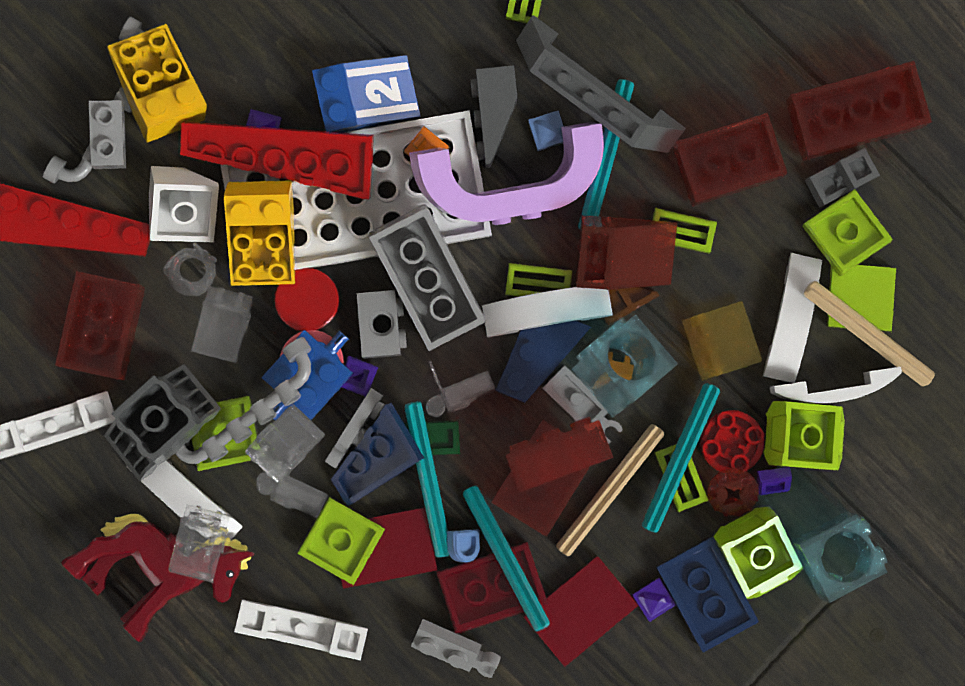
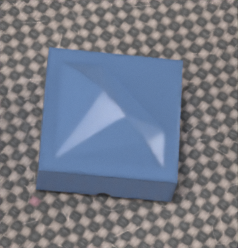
(546, 130)

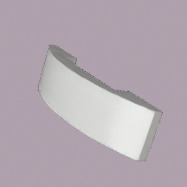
(546, 309)
(793, 319)
(873, 381)
(56, 425)
(179, 491)
(301, 629)

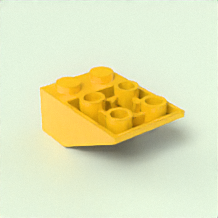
(157, 82)
(260, 232)

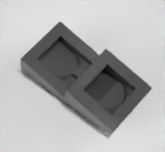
(842, 177)

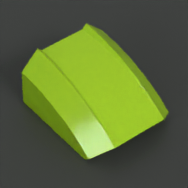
(804, 435)
(758, 552)

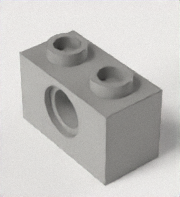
(107, 134)
(369, 308)

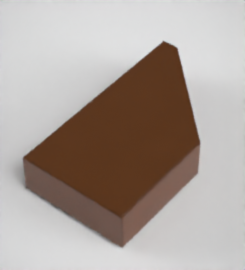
(628, 300)

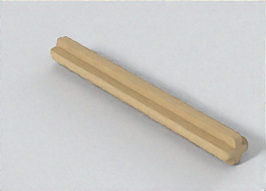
(869, 333)
(610, 490)

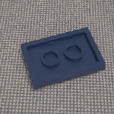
(707, 594)

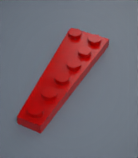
(305, 156)
(58, 223)

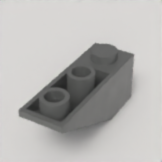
(497, 100)

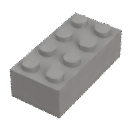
(427, 277)

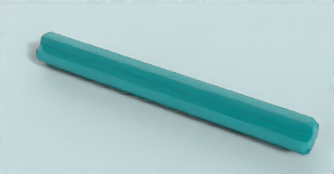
(598, 187)
(680, 457)
(428, 479)
(506, 558)

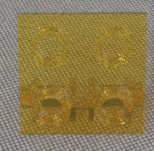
(721, 340)

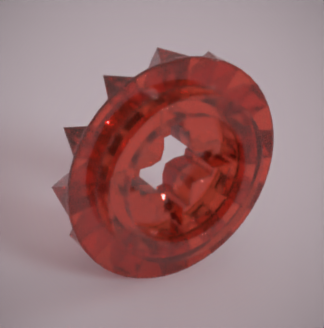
(733, 479)

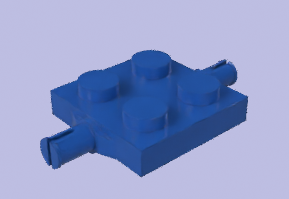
(324, 380)

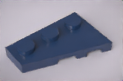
(536, 356)
(377, 458)

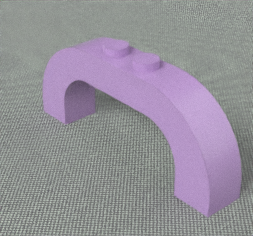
(576, 173)

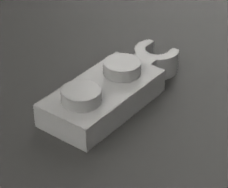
(577, 399)
(354, 431)
(454, 649)

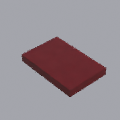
(401, 550)
(482, 594)
(584, 610)

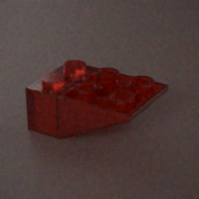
(624, 253)

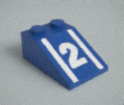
(366, 94)

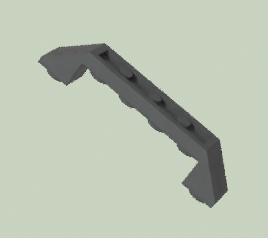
(592, 94)

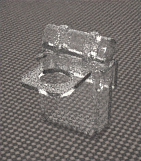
(222, 324)
(458, 395)
(284, 443)
(292, 494)
(199, 543)

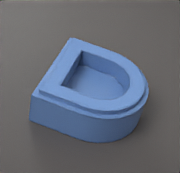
(463, 544)

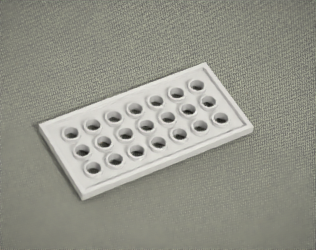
(392, 139)

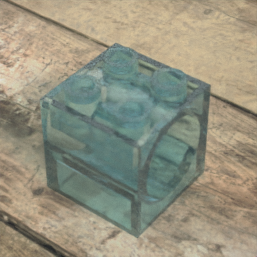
(644, 350)
(811, 548)

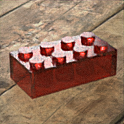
(858, 110)

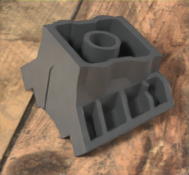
(160, 420)

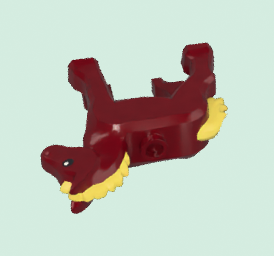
(152, 551)

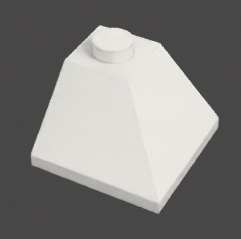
(181, 205)

